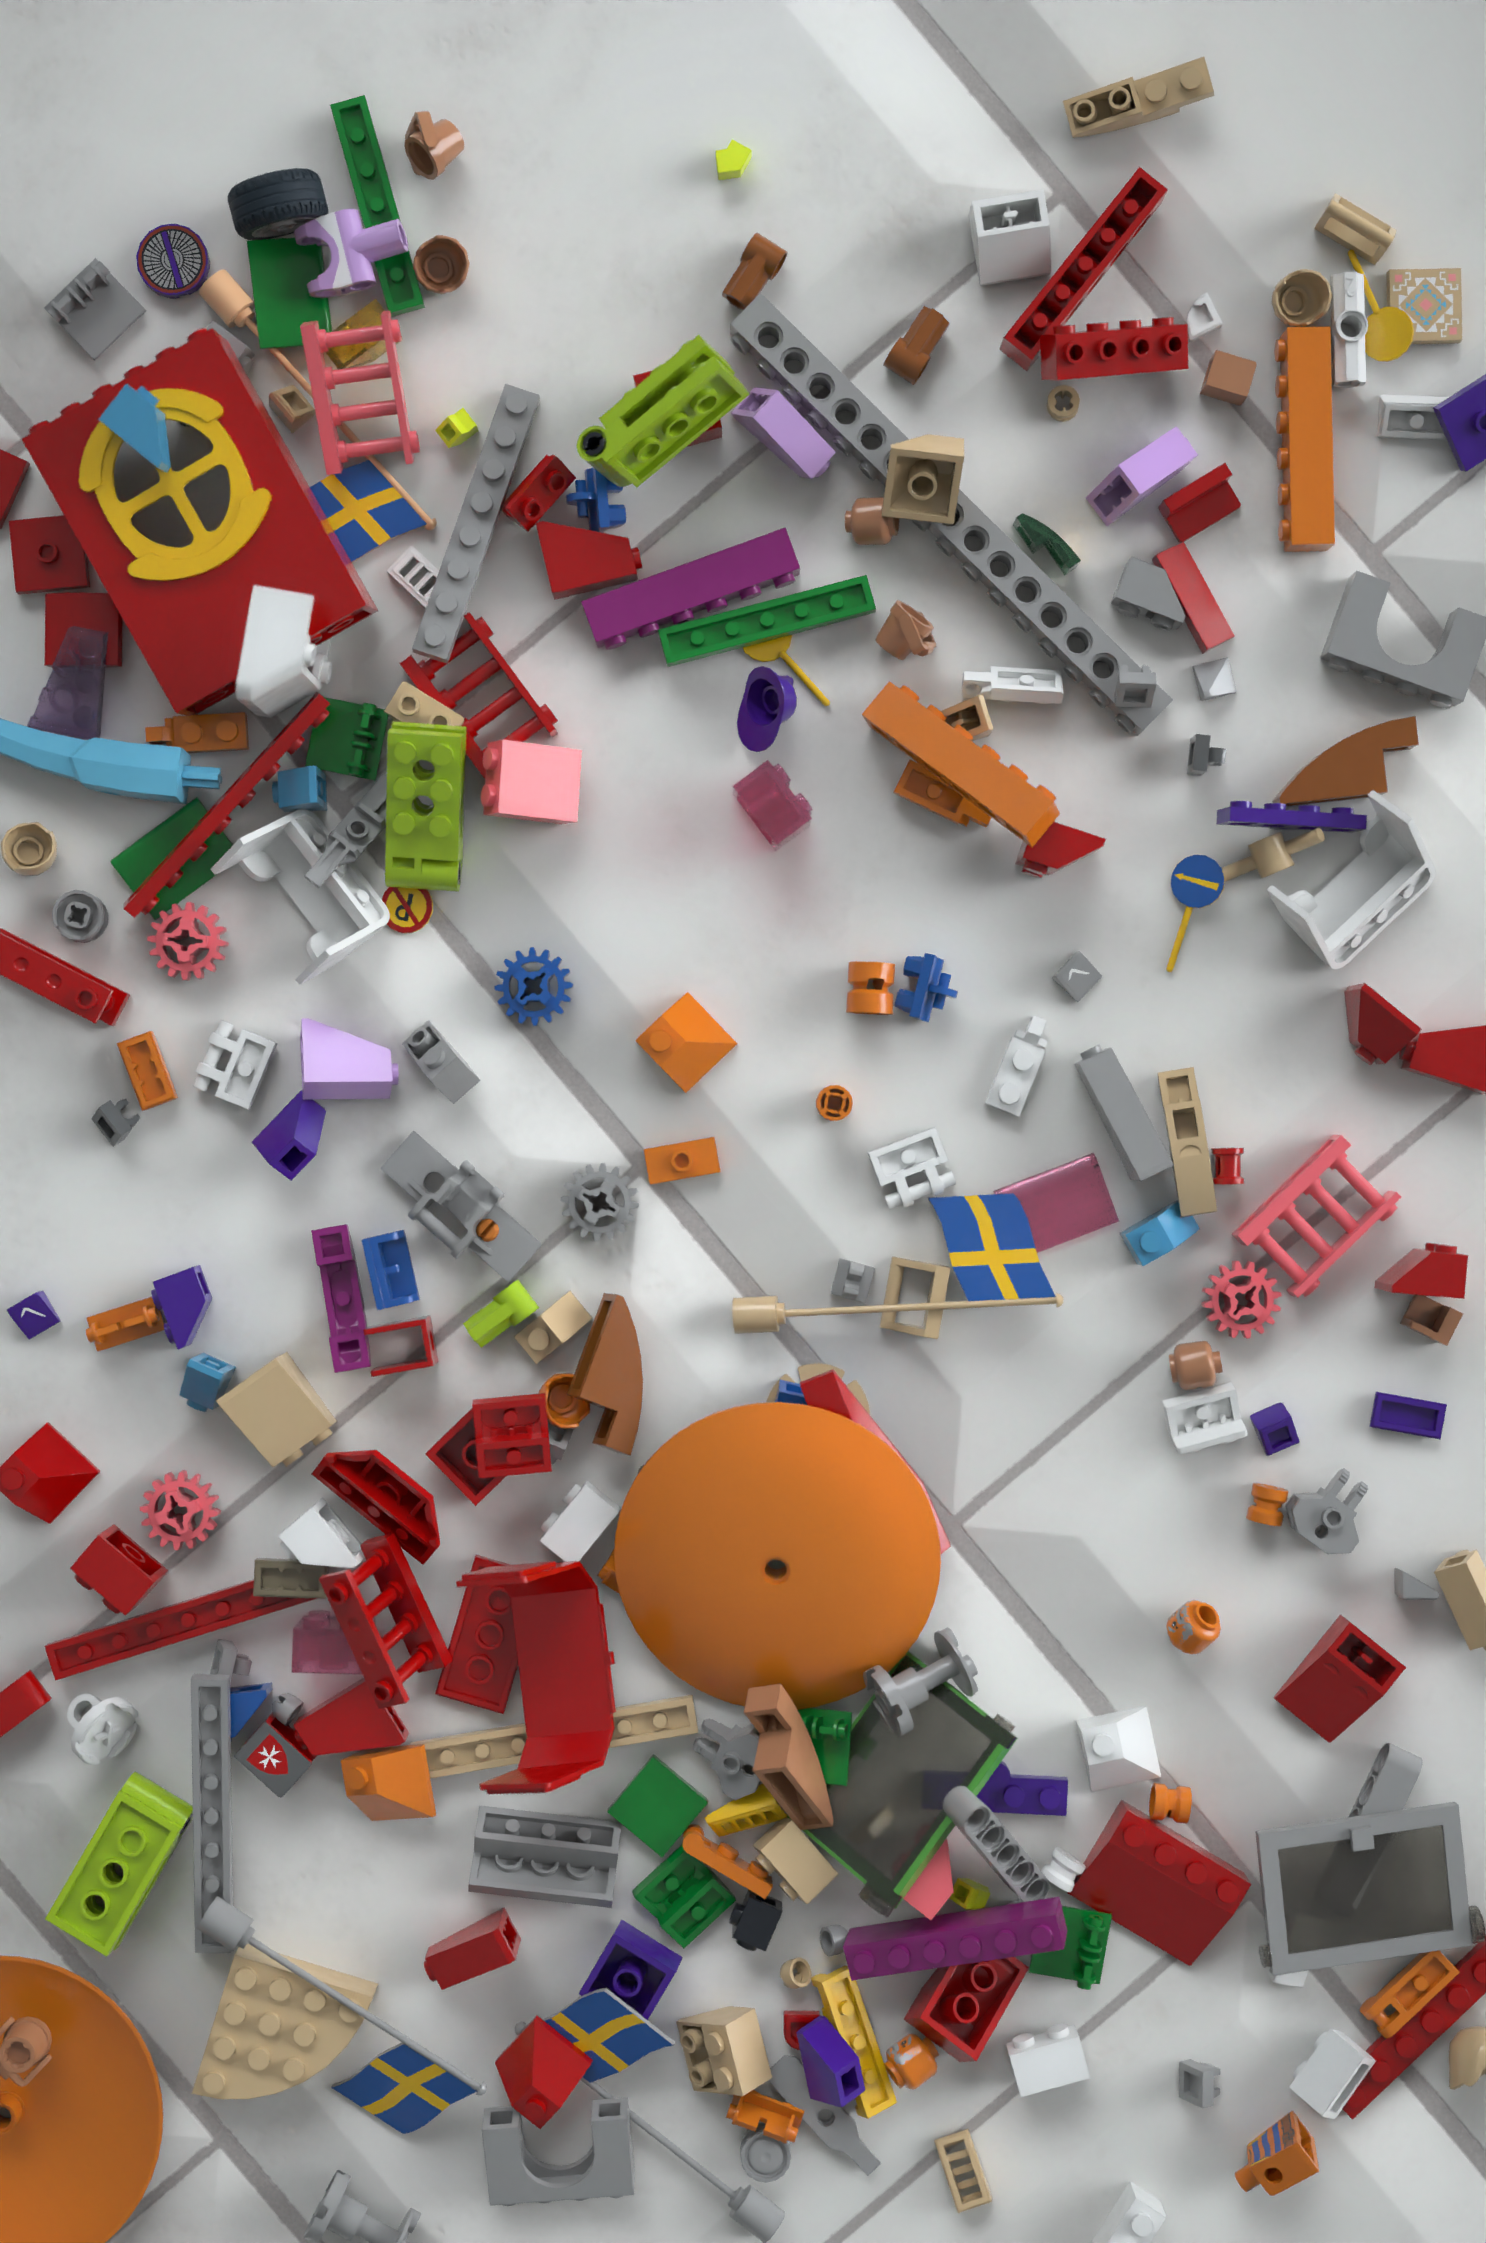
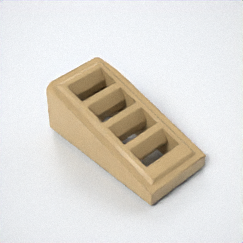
(974, 2199)

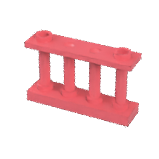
(331, 415)
(1307, 1181)

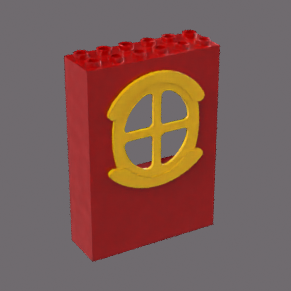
(195, 600)

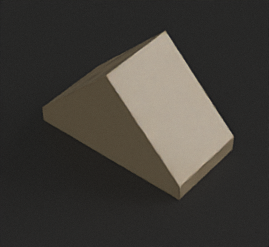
(971, 716)

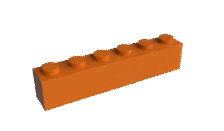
(1306, 439)
(961, 763)

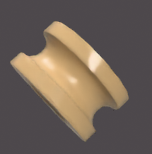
(1052, 402)

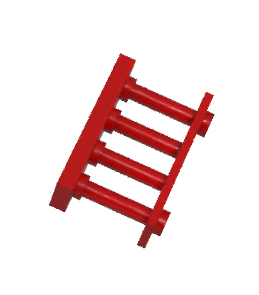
(423, 673)
(59, 980)
(408, 1609)

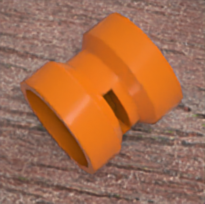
(834, 1103)
(1267, 1500)
(1170, 1803)

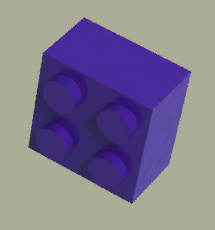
(633, 1969)

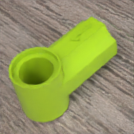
(507, 1309)

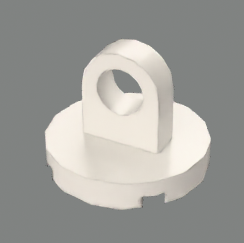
(103, 1729)

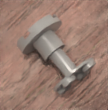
(910, 1688)
(348, 2217)

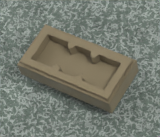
(288, 1578)

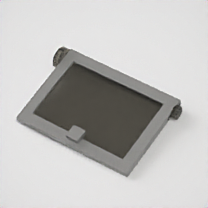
(1365, 1889)

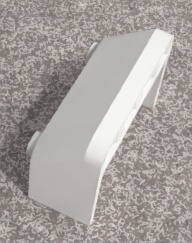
(276, 656)
(1366, 892)
(343, 908)

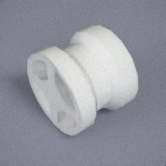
(1063, 1869)

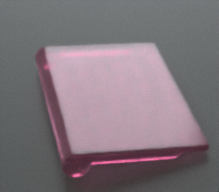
(1064, 1202)

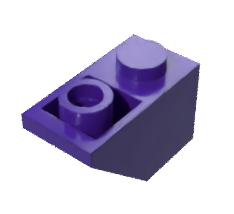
(292, 1136)
(184, 1304)
(829, 2064)

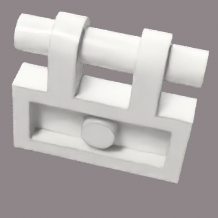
(245, 1067)
(909, 1157)

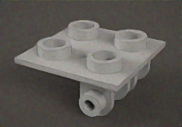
(95, 309)

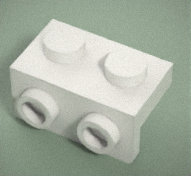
(1204, 1418)

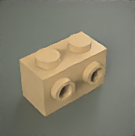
(795, 1861)

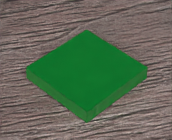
(657, 1805)

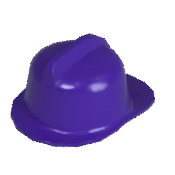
(764, 706)

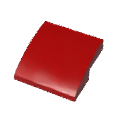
(82, 610)
(511, 1435)

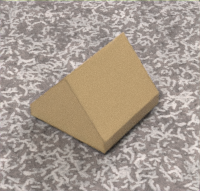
(291, 407)

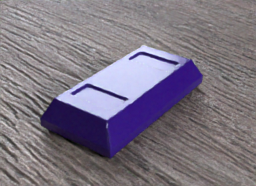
(1408, 1415)

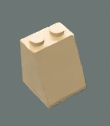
(278, 1411)

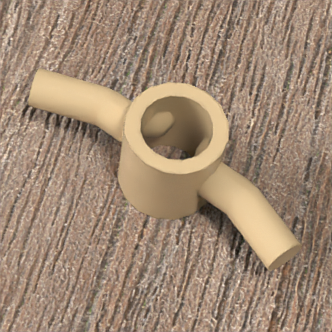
(1272, 854)

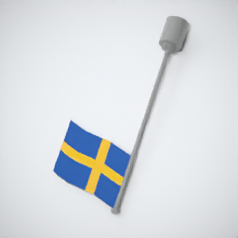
(615, 2039)
(400, 2085)

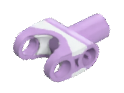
(351, 250)

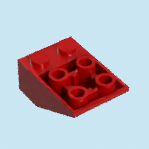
(1339, 1680)

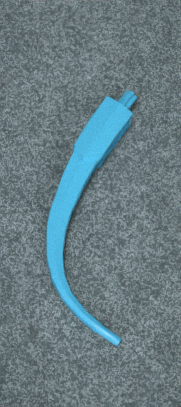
(109, 765)

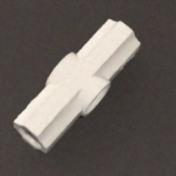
(1348, 308)

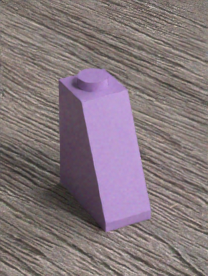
(784, 432)
(1141, 475)
(343, 1065)

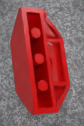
(384, 1498)

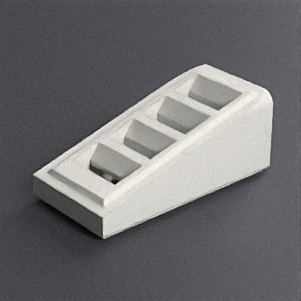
(405, 581)

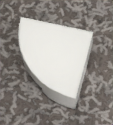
(1202, 318)

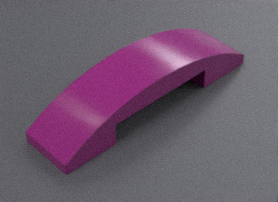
(342, 1298)

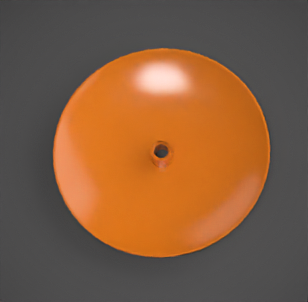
(789, 1490)
(86, 2123)

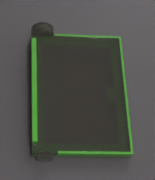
(893, 1806)

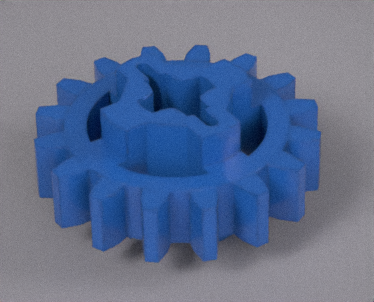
(521, 975)

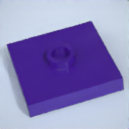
(1464, 423)

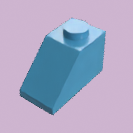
(140, 424)
(301, 789)
(1158, 1234)
(205, 1381)

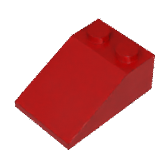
(965, 2003)

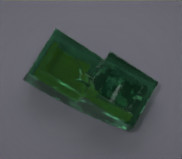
(1038, 535)

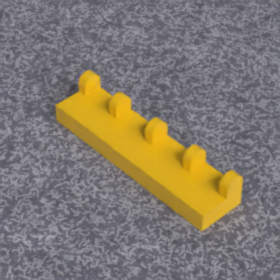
(849, 2017)

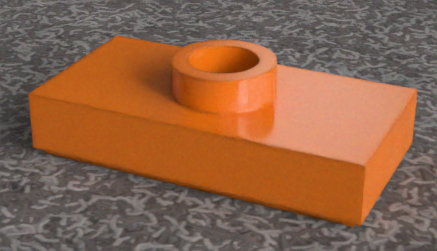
(147, 1070)
(682, 1160)

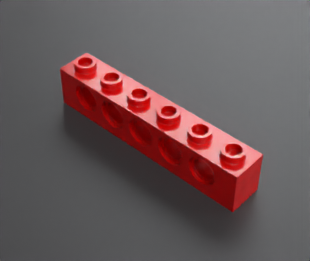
(1084, 267)

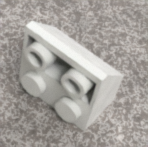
(1011, 237)

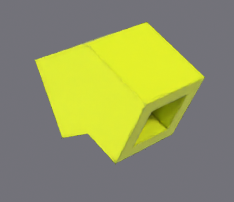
(732, 161)
(457, 428)
(970, 1894)

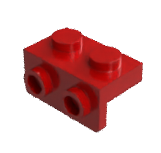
(538, 492)

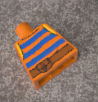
(1279, 2157)

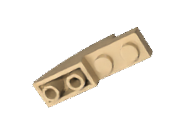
(1138, 101)
(1187, 1142)

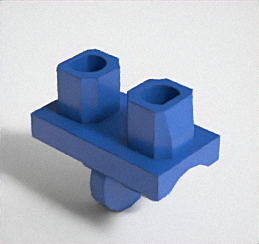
(592, 502)
(930, 988)

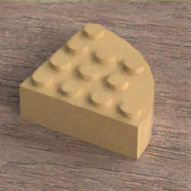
(276, 2026)

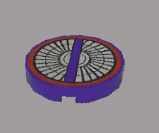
(173, 261)

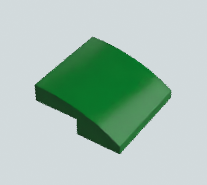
(683, 1896)

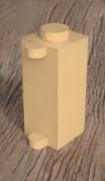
(1464, 1587)

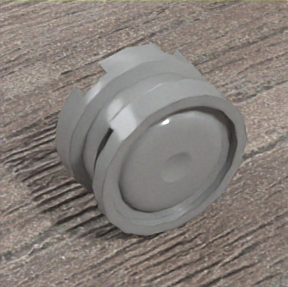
(80, 916)
(763, 2156)

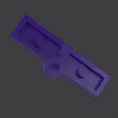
(1278, 818)
(1025, 1793)

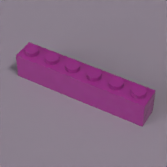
(692, 588)
(955, 1938)

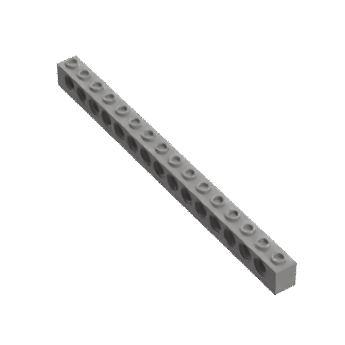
(763, 319)

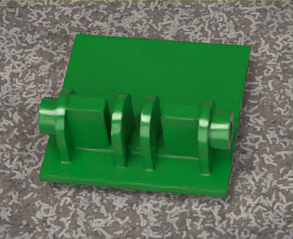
(349, 739)
(831, 1739)
(1083, 1949)

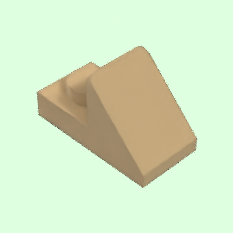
(553, 1327)

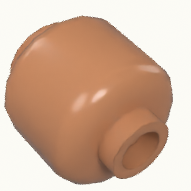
(867, 523)
(1194, 1365)

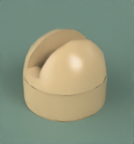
(799, 1979)

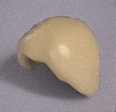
(1467, 2057)

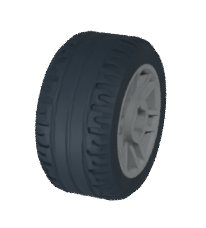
(276, 203)

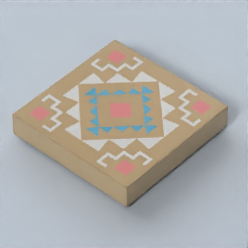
(1430, 300)

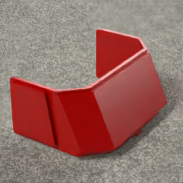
(561, 1673)

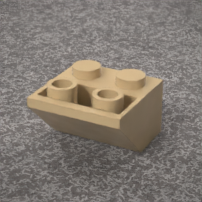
(724, 2051)

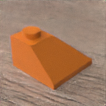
(686, 1042)
(390, 1782)

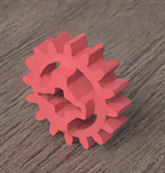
(187, 925)
(1232, 1311)
(184, 1523)

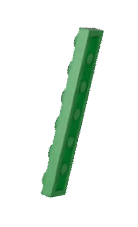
(375, 199)
(766, 621)

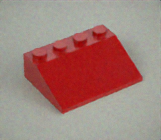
(1159, 1884)

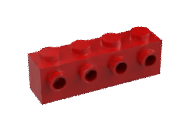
(1114, 351)

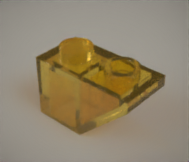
(363, 353)

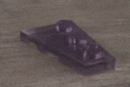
(75, 690)

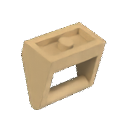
(1355, 229)
(936, 1293)

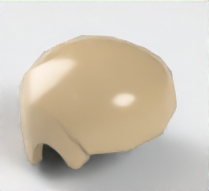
(1301, 298)
(29, 849)

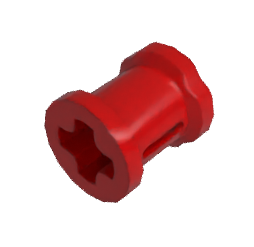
(1227, 1165)

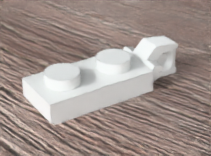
(1014, 685)
(1018, 1068)

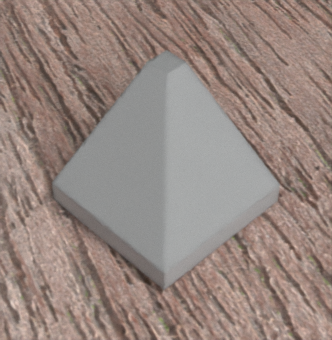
(1214, 679)

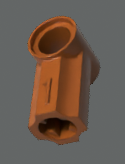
(758, 265)
(912, 353)

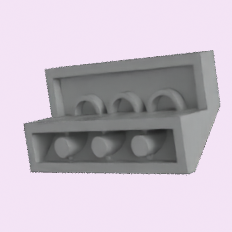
(545, 1856)

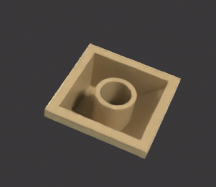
(924, 479)

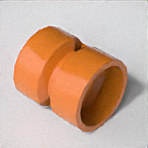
(870, 1001)

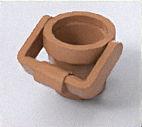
(431, 145)
(906, 632)
(22, 2047)

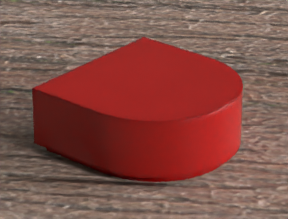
(795, 2021)

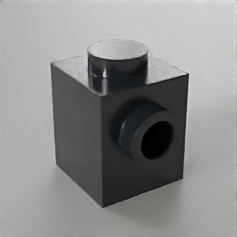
(755, 1921)

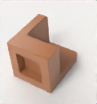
(1228, 378)
(1431, 1319)

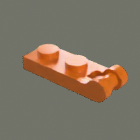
(726, 1861)
(1409, 1991)

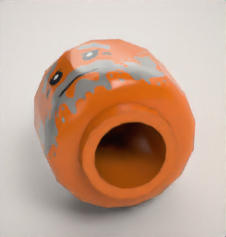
(1193, 1627)
(911, 2061)

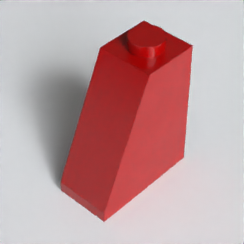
(585, 559)
(1449, 1057)
(349, 1724)
(473, 1950)

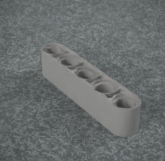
(1388, 1782)
(995, 1844)

